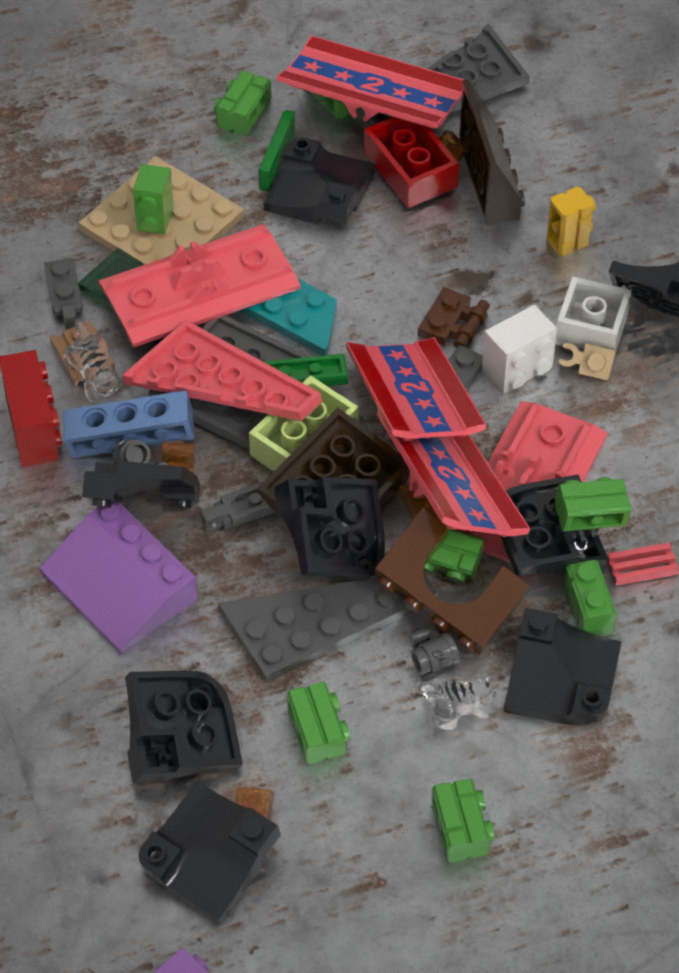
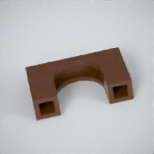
(471, 622)

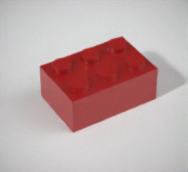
(411, 160)
(29, 408)

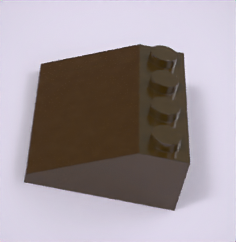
(488, 160)
(341, 450)

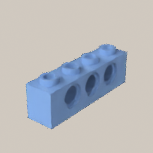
(147, 419)

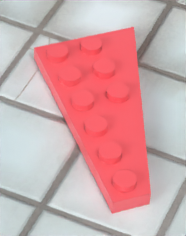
(220, 374)

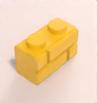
(570, 221)

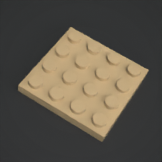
(197, 217)

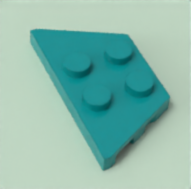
(299, 315)

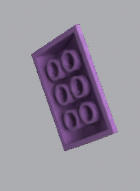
(119, 576)

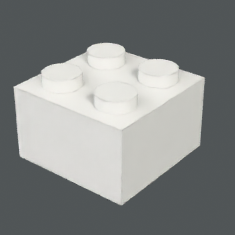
(592, 314)
(519, 349)

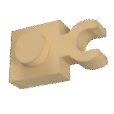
(593, 362)

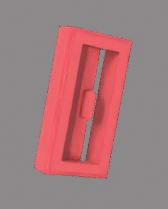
(640, 560)

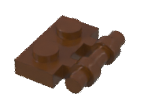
(447, 313)

